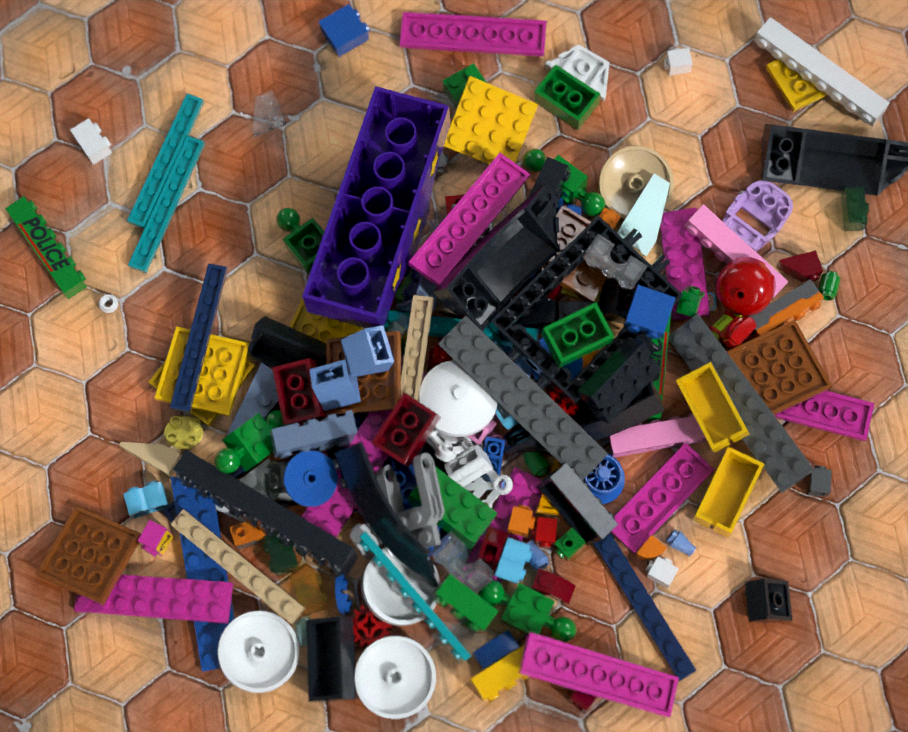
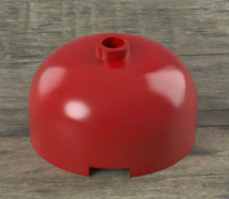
(748, 278)

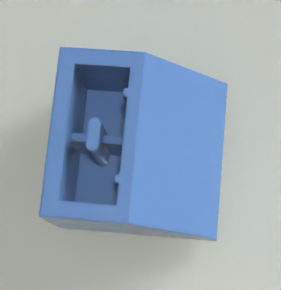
(367, 351)
(334, 385)

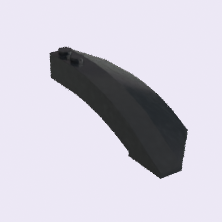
(831, 159)
(503, 260)
(642, 407)
(378, 514)

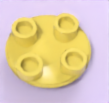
(183, 432)

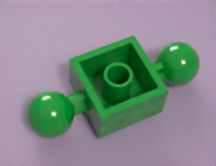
(574, 189)
(304, 239)
(248, 443)
(528, 611)

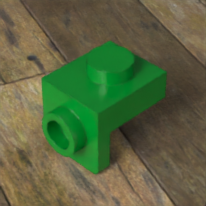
(690, 301)

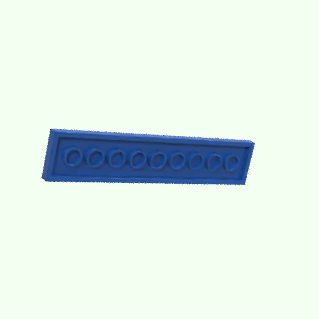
(202, 567)

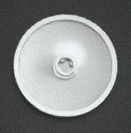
(457, 400)
(385, 598)
(258, 652)
(395, 677)

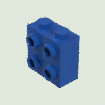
(344, 30)
(649, 312)

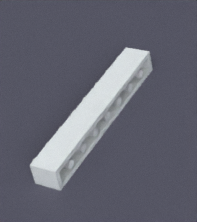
(821, 72)

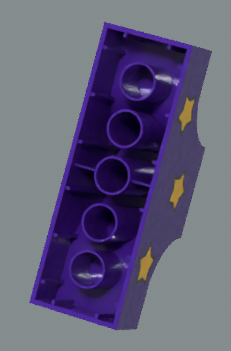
(378, 210)

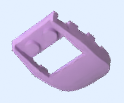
(764, 203)

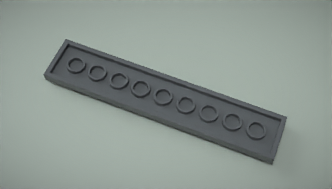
(522, 398)
(767, 436)

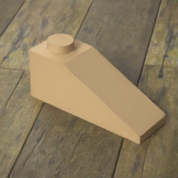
(155, 455)

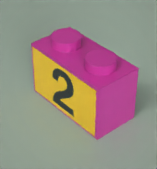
(155, 539)

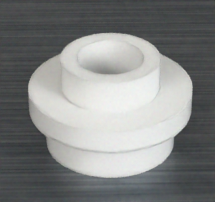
(104, 300)

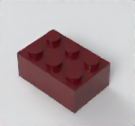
(295, 392)
(406, 430)

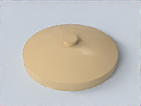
(627, 175)

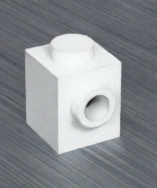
(678, 61)
(662, 571)

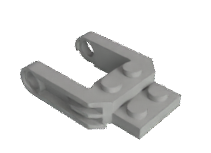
(419, 520)

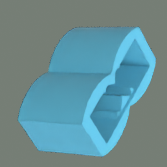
(146, 499)
(513, 560)

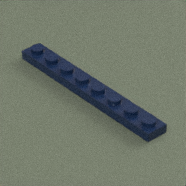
(199, 338)
(645, 607)

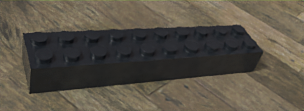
(265, 514)

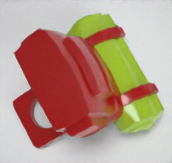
(733, 329)

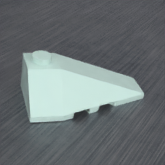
(647, 214)

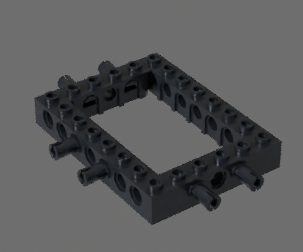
(524, 346)

